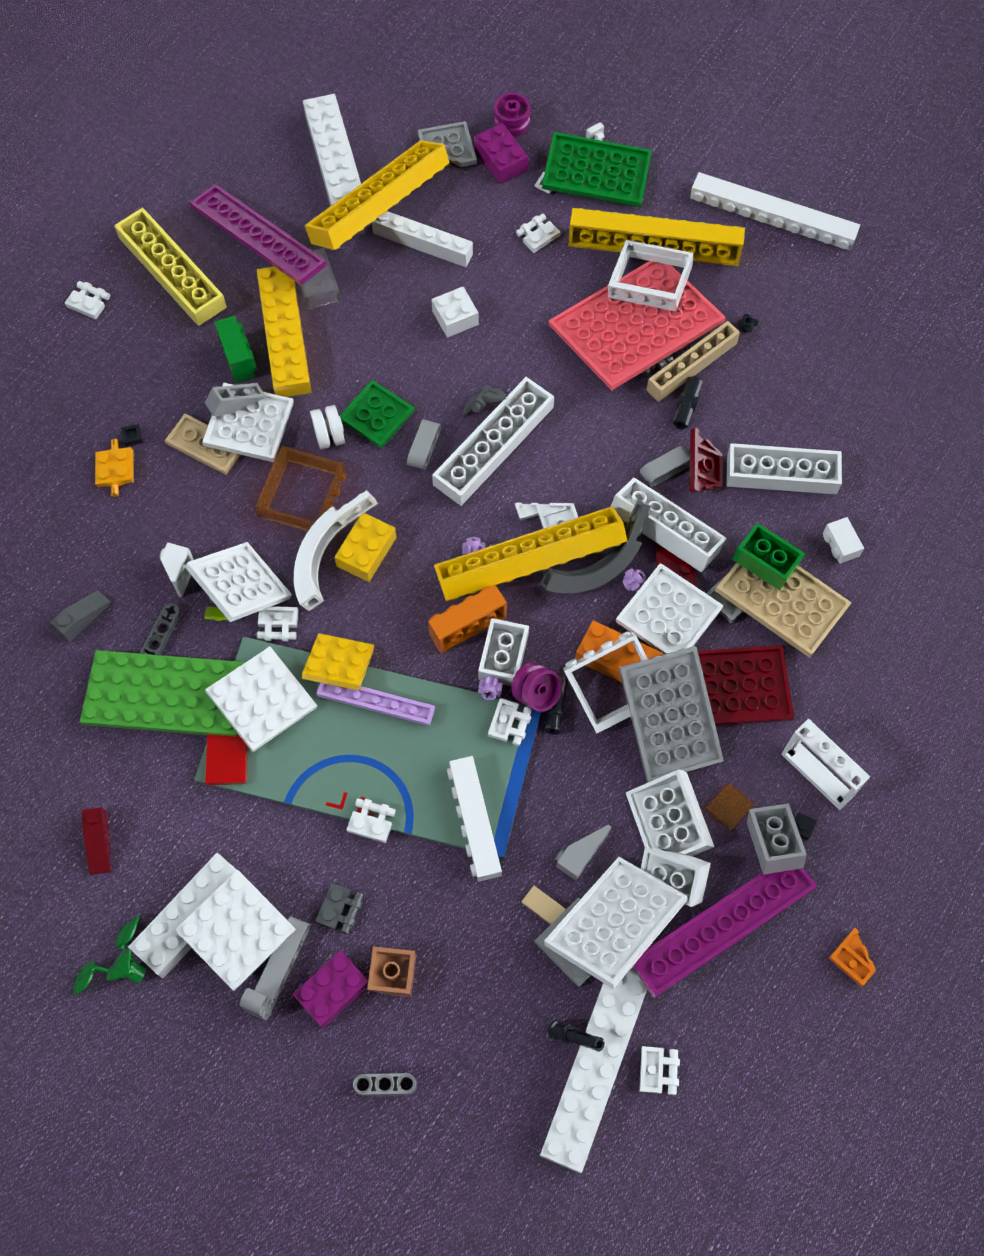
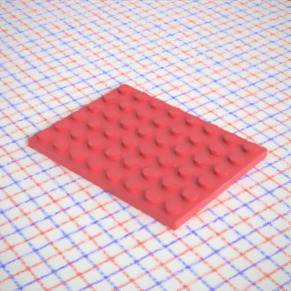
(627, 338)

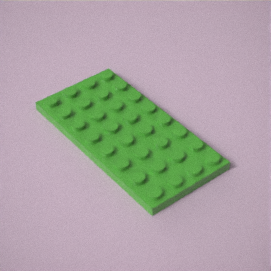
(155, 693)

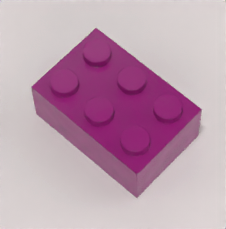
(501, 153)
(331, 989)

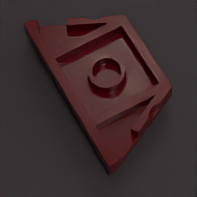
(705, 464)
(675, 564)

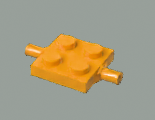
(114, 467)

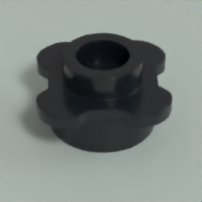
(747, 327)

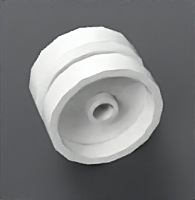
(327, 427)

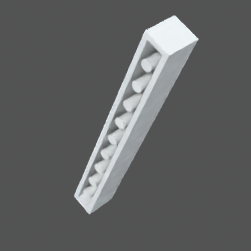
(774, 211)

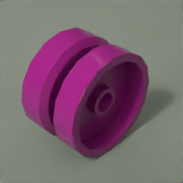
(513, 112)
(537, 687)

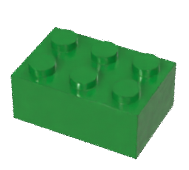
(236, 349)
(768, 556)

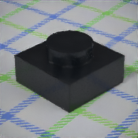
(131, 435)
(805, 825)

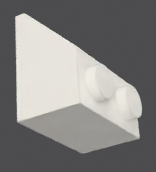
(175, 560)

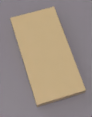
(188, 439)

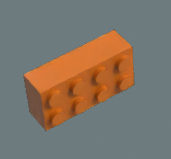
(467, 618)
(610, 663)

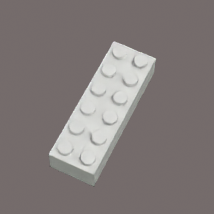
(784, 468)
(671, 525)
(159, 942)

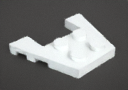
(549, 514)

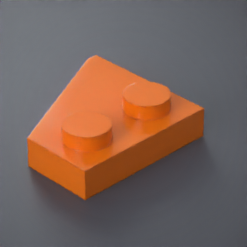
(853, 959)

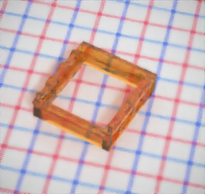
(284, 456)

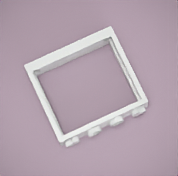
(644, 295)
(619, 714)
(816, 772)

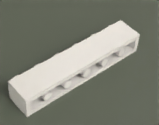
(423, 238)
(475, 819)

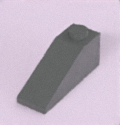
(79, 615)

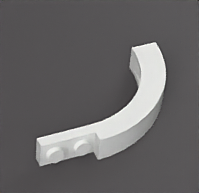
(315, 543)

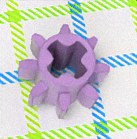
(472, 544)
(634, 579)
(490, 688)

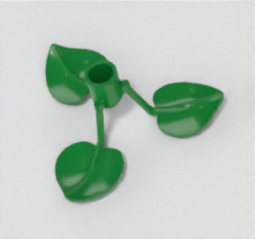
(123, 966)

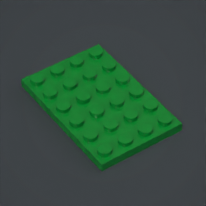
(596, 169)

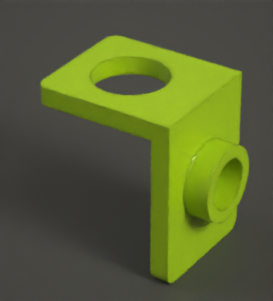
(214, 613)

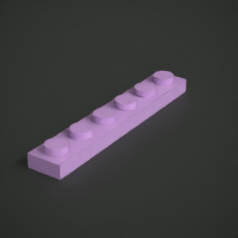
(379, 702)

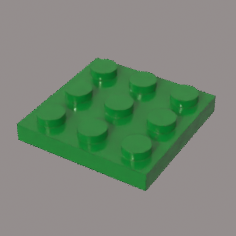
(376, 414)

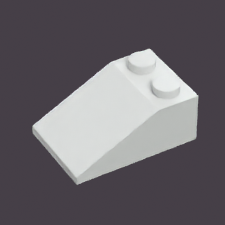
(678, 871)

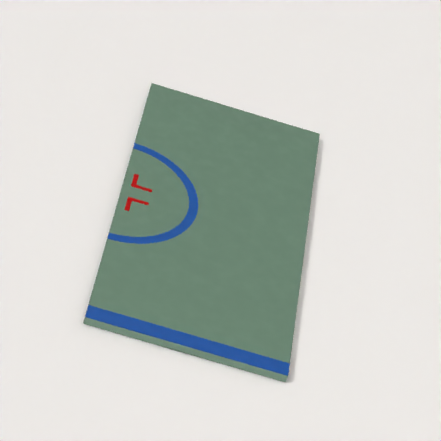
(364, 755)

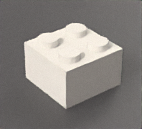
(455, 312)

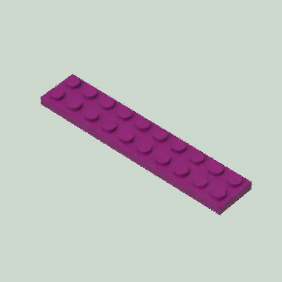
(258, 234)
(720, 928)

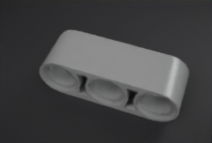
(423, 444)
(666, 466)
(374, 1082)

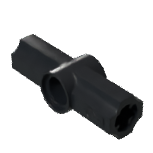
(687, 402)

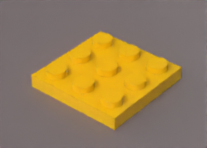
(338, 661)

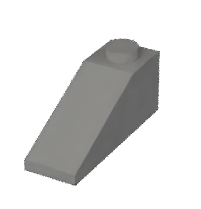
(232, 398)
(580, 853)

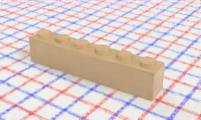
(693, 361)

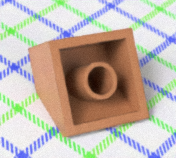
(392, 971)

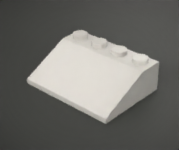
(670, 815)

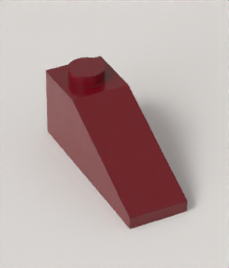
(96, 839)

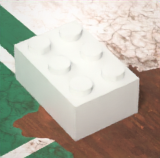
(503, 650)

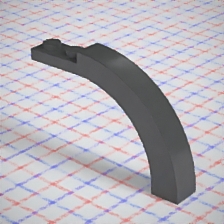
(605, 569)

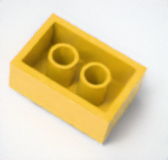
(365, 547)

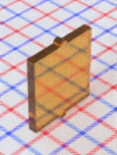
(730, 806)

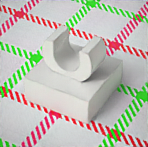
(595, 132)

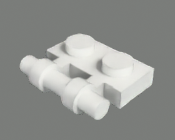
(540, 237)
(87, 305)
(278, 617)
(503, 720)
(369, 826)
(652, 1070)

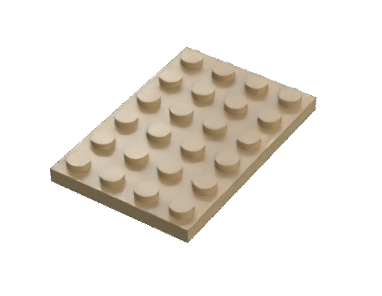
(797, 613)

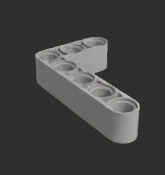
(262, 999)

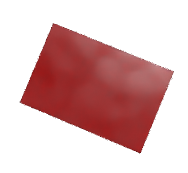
(226, 760)

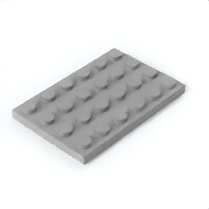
(671, 713)

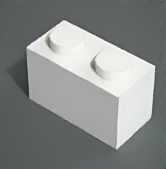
(843, 540)

